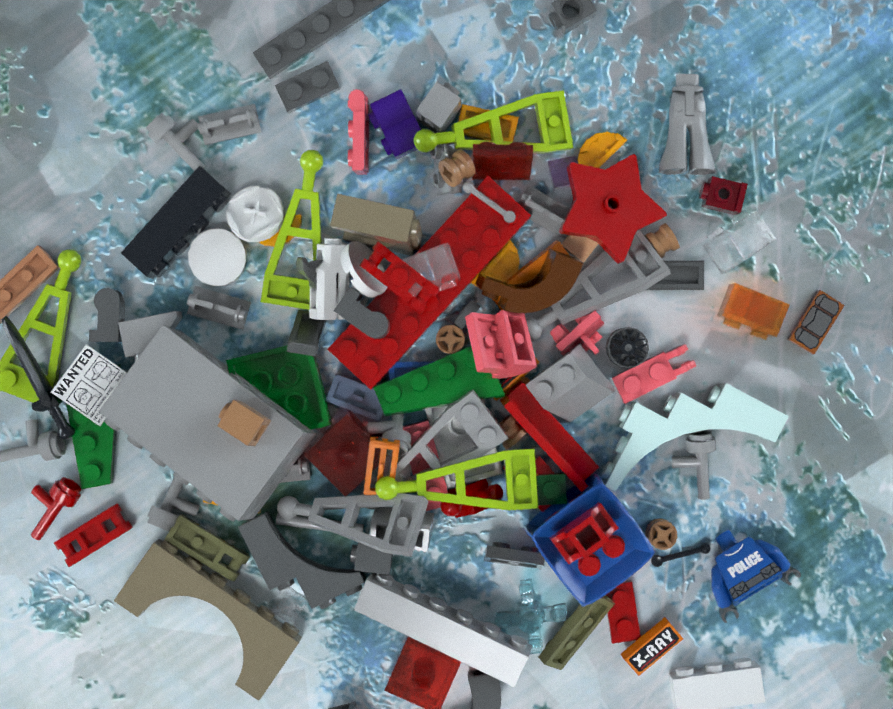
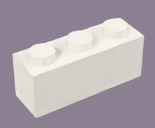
(717, 685)

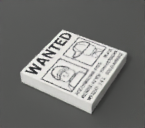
(89, 383)

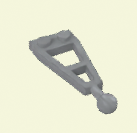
(640, 258)
(476, 421)
(401, 529)

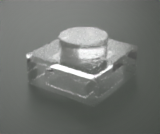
(288, 605)

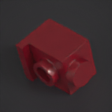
(730, 205)

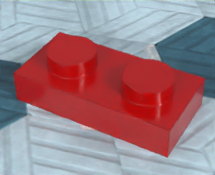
(623, 615)

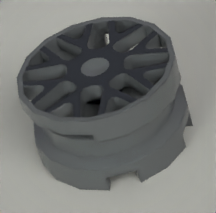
(627, 347)

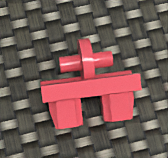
(581, 334)

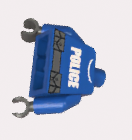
(745, 570)

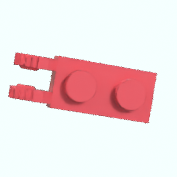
(359, 130)
(650, 374)

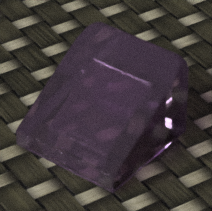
(559, 173)

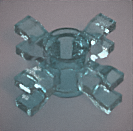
(516, 618)

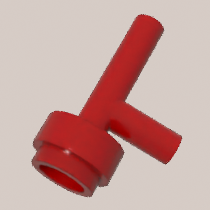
(62, 493)

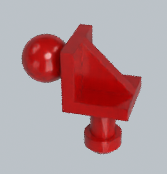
(476, 489)

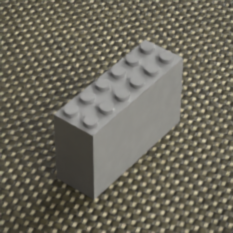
(173, 410)

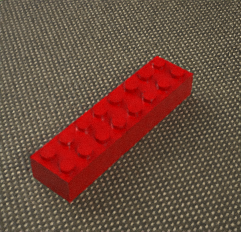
(475, 238)

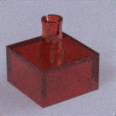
(343, 452)
(422, 674)

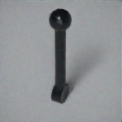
(657, 560)

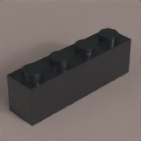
(176, 223)

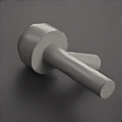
(161, 129)
(392, 430)
(46, 444)
(699, 444)
(162, 516)

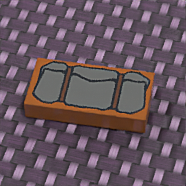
(815, 322)

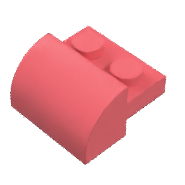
(501, 343)

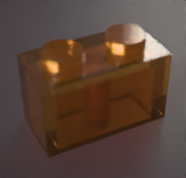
(752, 311)

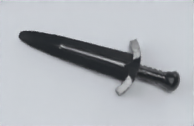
(39, 382)

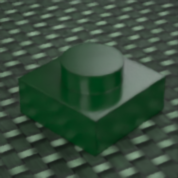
(551, 489)

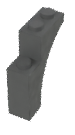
(282, 563)

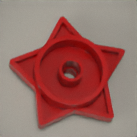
(593, 217)

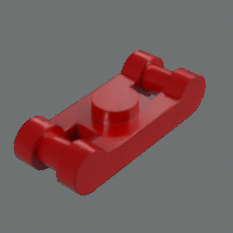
(399, 277)
(93, 535)

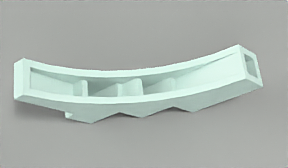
(648, 430)

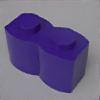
(396, 122)

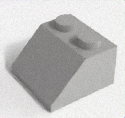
(570, 385)

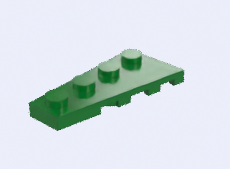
(437, 385)
(93, 449)

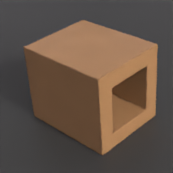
(243, 422)

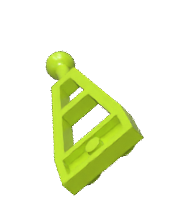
(551, 121)
(285, 289)
(12, 376)
(519, 478)

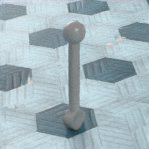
(509, 216)

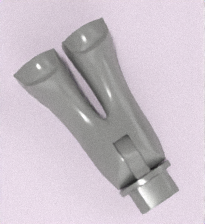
(689, 112)

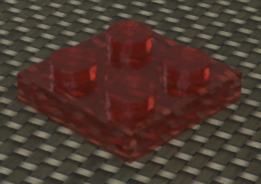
(502, 161)

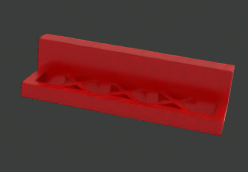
(549, 435)

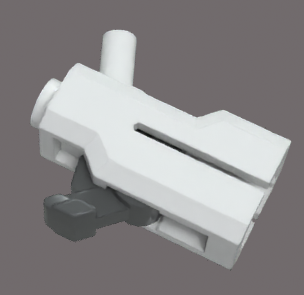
(326, 279)

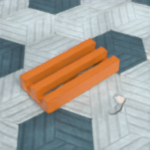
(383, 445)

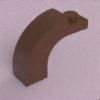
(539, 293)

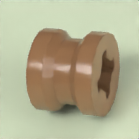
(456, 168)
(663, 240)
(452, 337)
(514, 431)
(665, 538)

